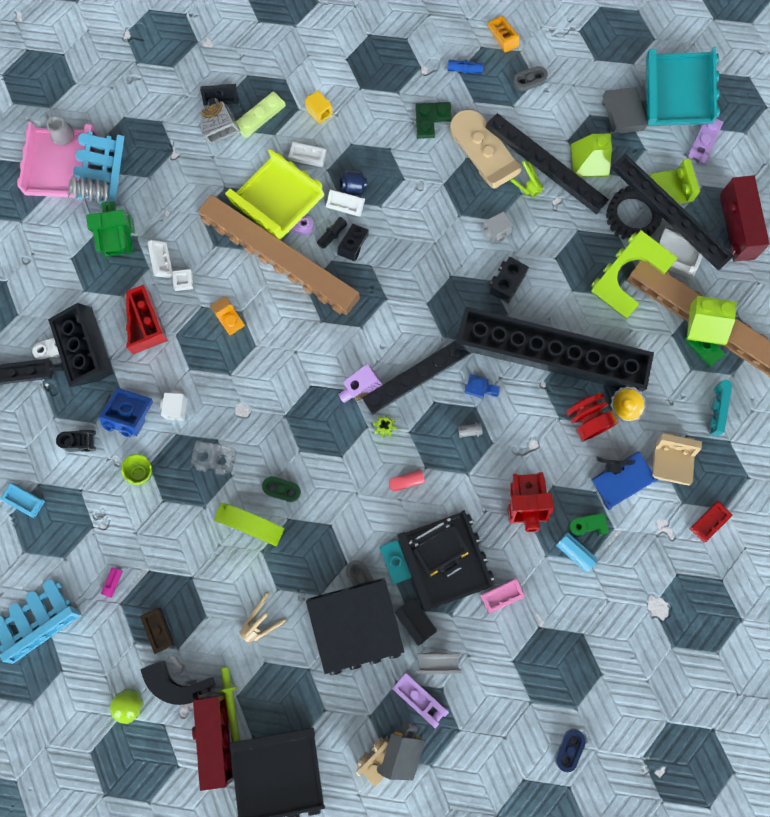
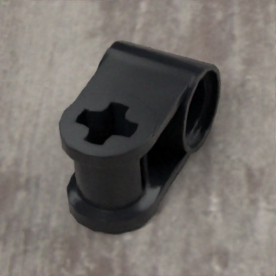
(80, 440)

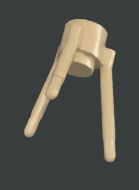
(250, 629)

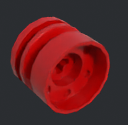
(591, 416)

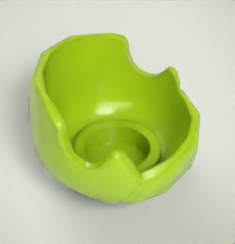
(136, 469)
(126, 706)

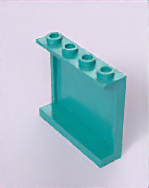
(682, 88)

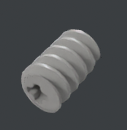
(88, 189)

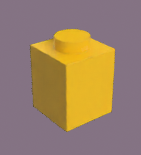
(318, 107)

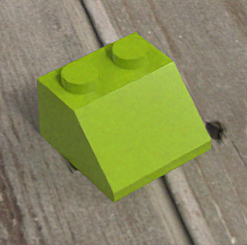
(711, 320)

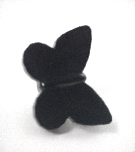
(613, 465)

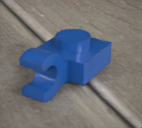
(479, 386)

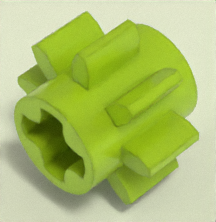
(383, 431)

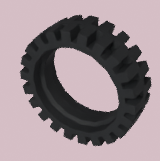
(618, 225)

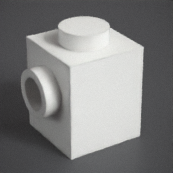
(173, 406)

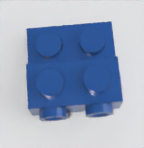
(125, 412)

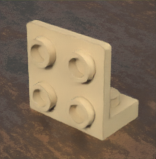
(368, 763)

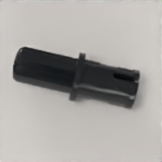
(332, 232)

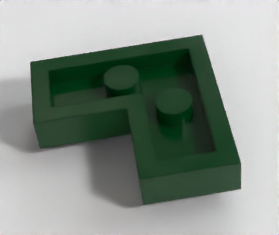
(428, 114)

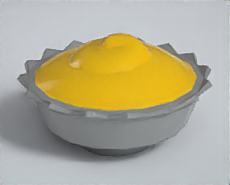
(628, 404)

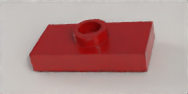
(711, 521)

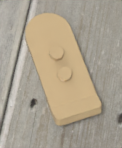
(484, 148)

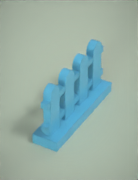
(102, 160)
(15, 649)

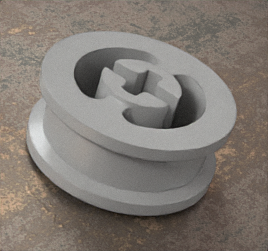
(438, 663)

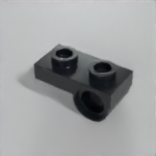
(352, 242)

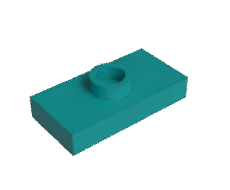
(395, 562)

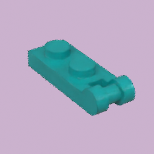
(720, 407)

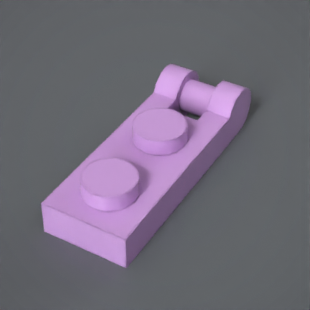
(705, 141)
(419, 699)

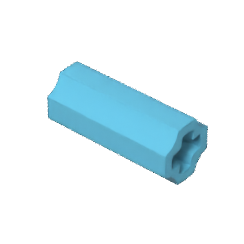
(577, 552)

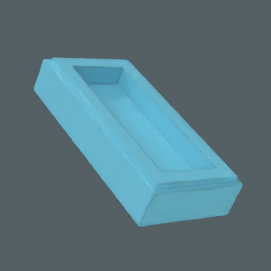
(22, 500)

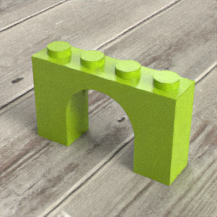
(640, 248)

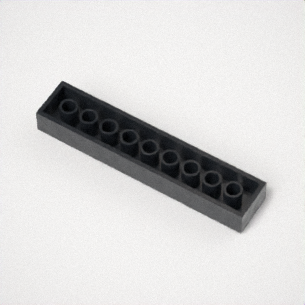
(553, 350)

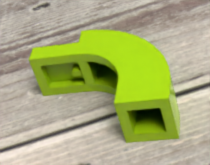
(249, 524)

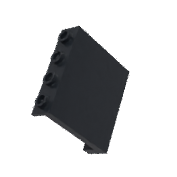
(438, 588)
(355, 626)
(277, 775)

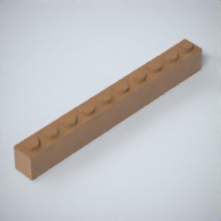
(279, 255)
(677, 298)

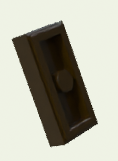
(157, 630)

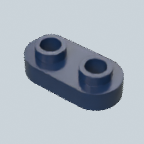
(571, 750)

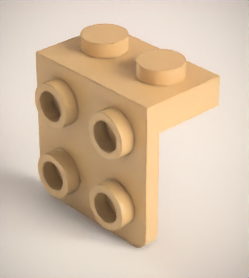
(675, 458)

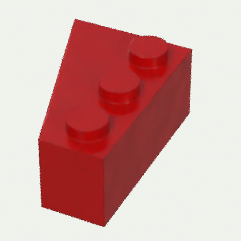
(143, 321)

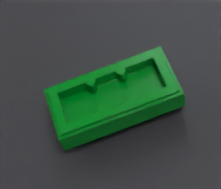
(708, 352)

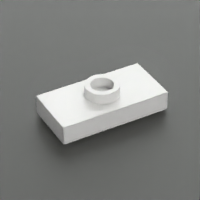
(307, 154)
(345, 203)
(160, 259)

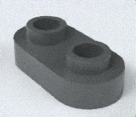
(528, 78)
(364, 575)

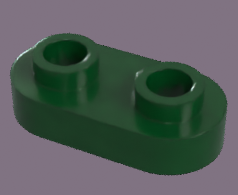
(282, 489)

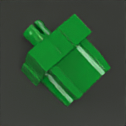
(111, 230)

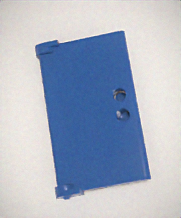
(620, 486)

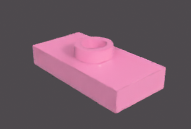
(502, 596)

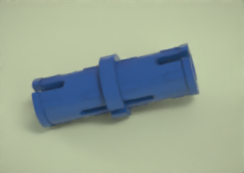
(465, 66)

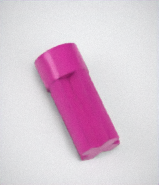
(111, 582)

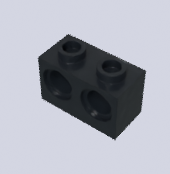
(512, 281)

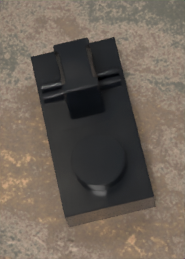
(224, 93)

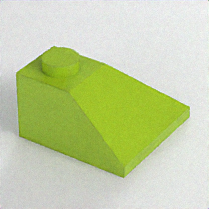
(592, 156)

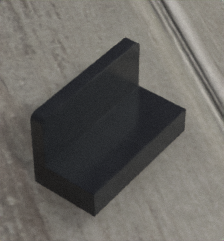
(415, 621)

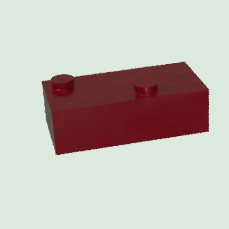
(744, 218)
(212, 742)

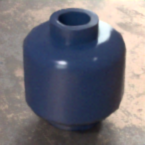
(353, 182)

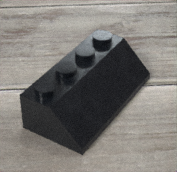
(80, 345)

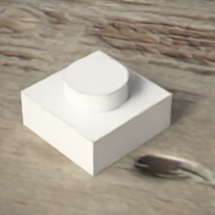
(182, 280)

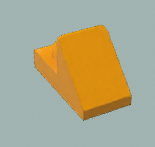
(227, 315)

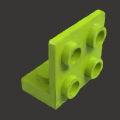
(679, 183)

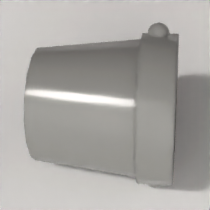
(59, 130)

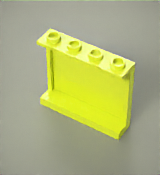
(277, 195)

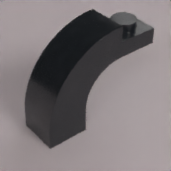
(166, 689)

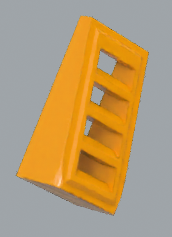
(509, 42)

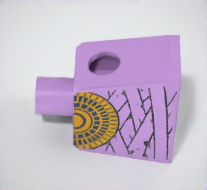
(365, 379)

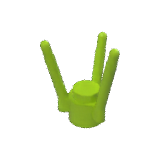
(534, 186)

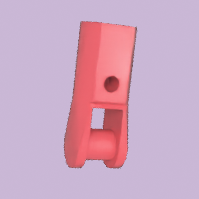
(406, 481)

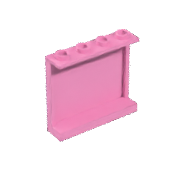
(47, 165)

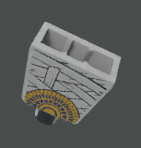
(217, 122)

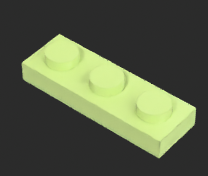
(260, 114)

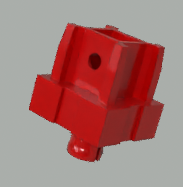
(529, 501)

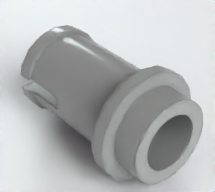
(470, 430)

